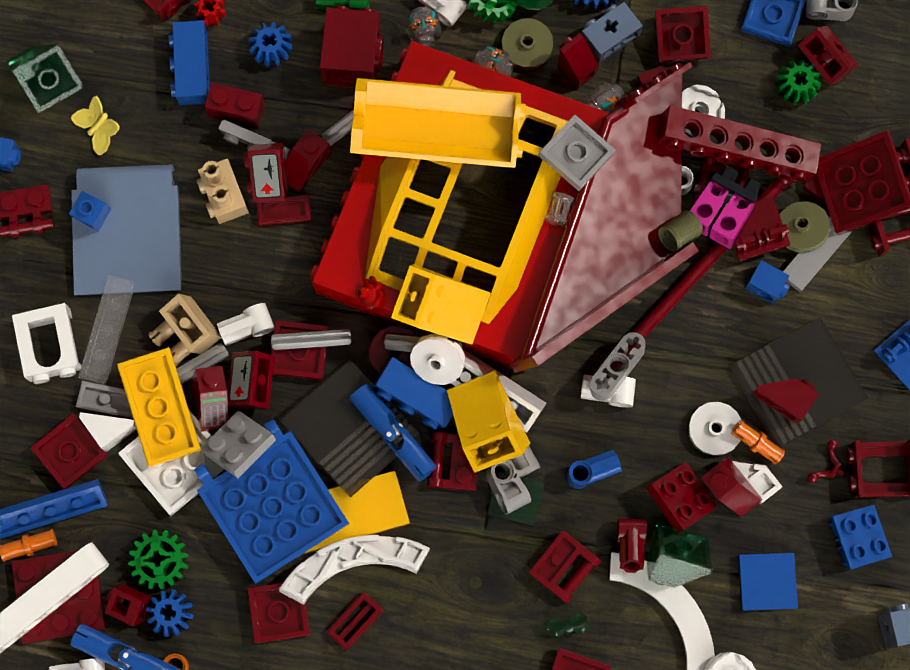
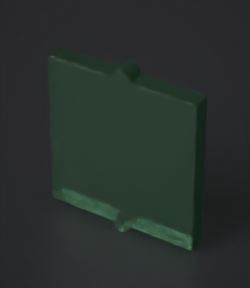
(526, 513)

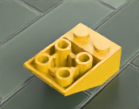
(440, 304)
(486, 422)

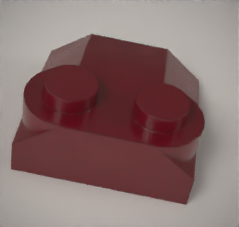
(682, 34)

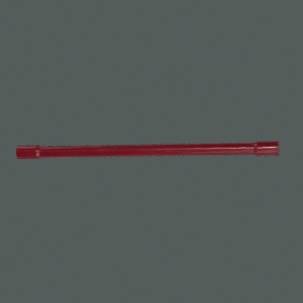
(693, 275)

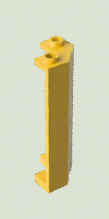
(437, 123)

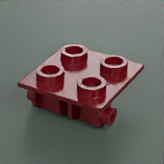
(761, 231)

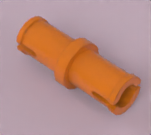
(757, 442)
(28, 545)

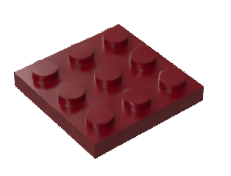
(863, 183)
(82, 608)

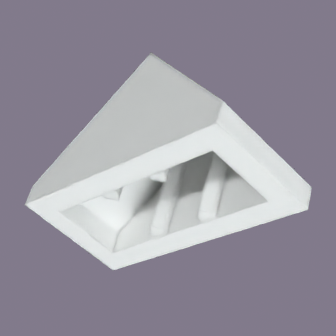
(107, 430)

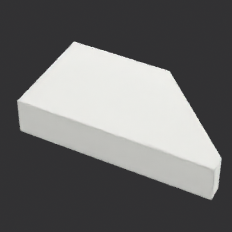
(760, 479)

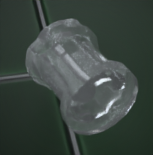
(559, 209)

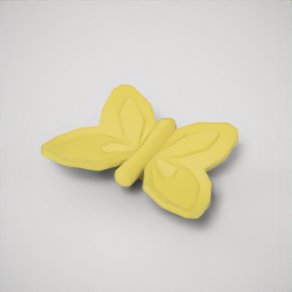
(100, 125)

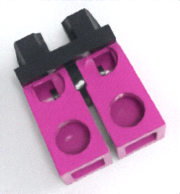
(729, 199)

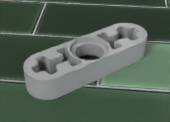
(617, 378)

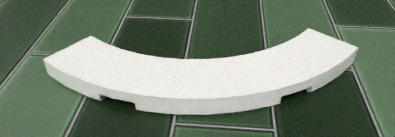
(349, 554)
(681, 608)

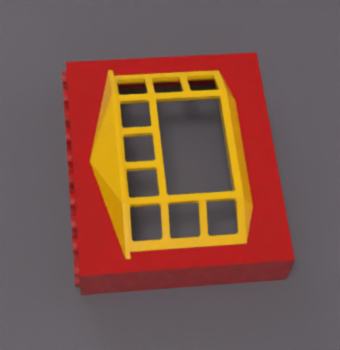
(385, 182)

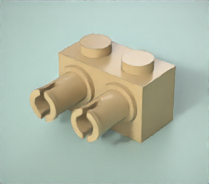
(222, 190)
(190, 325)

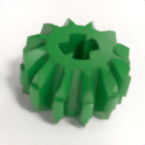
(805, 90)

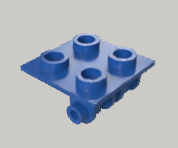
(896, 353)
(860, 537)

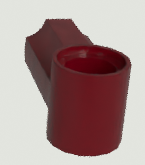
(632, 537)

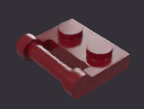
(461, 473)
(556, 562)

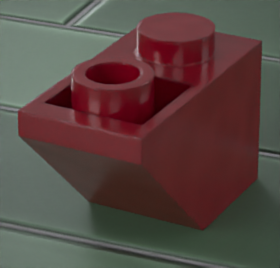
(577, 61)

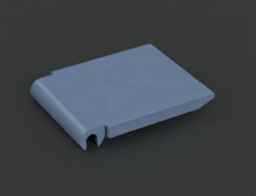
(137, 237)

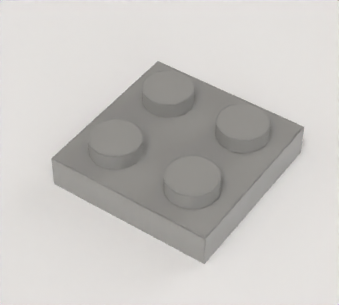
(576, 152)
(238, 444)

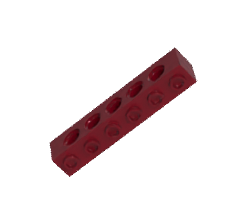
(802, 152)

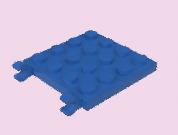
(273, 507)

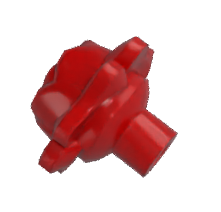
(371, 292)

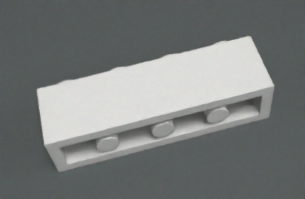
(524, 403)

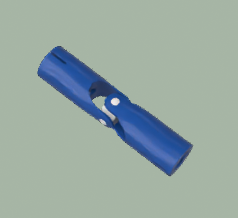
(384, 421)
(101, 645)

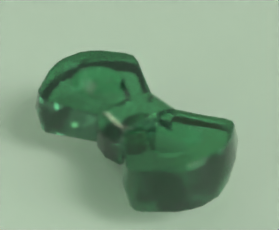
(558, 627)

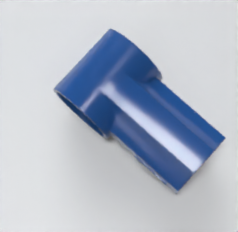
(595, 468)

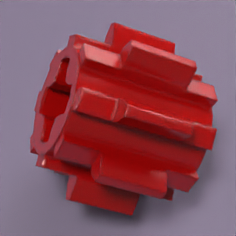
(210, 17)

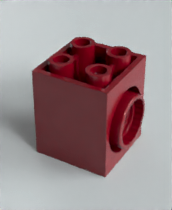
(351, 46)

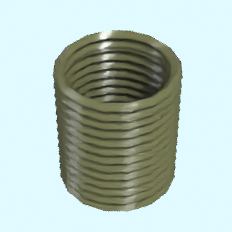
(680, 231)

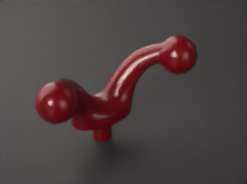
(813, 477)

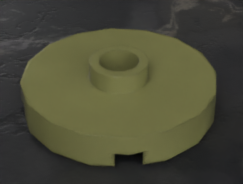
(529, 56)
(812, 235)

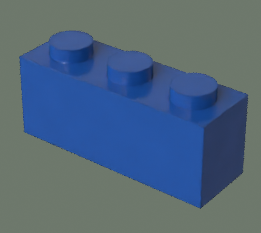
(190, 62)
(414, 394)

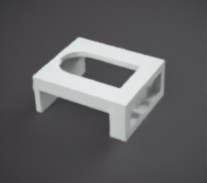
(68, 362)

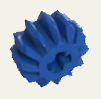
(270, 35)
(162, 620)

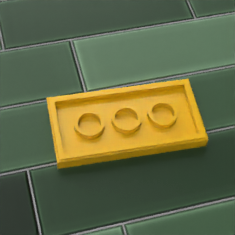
(159, 407)
(370, 510)

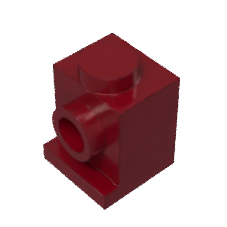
(120, 609)

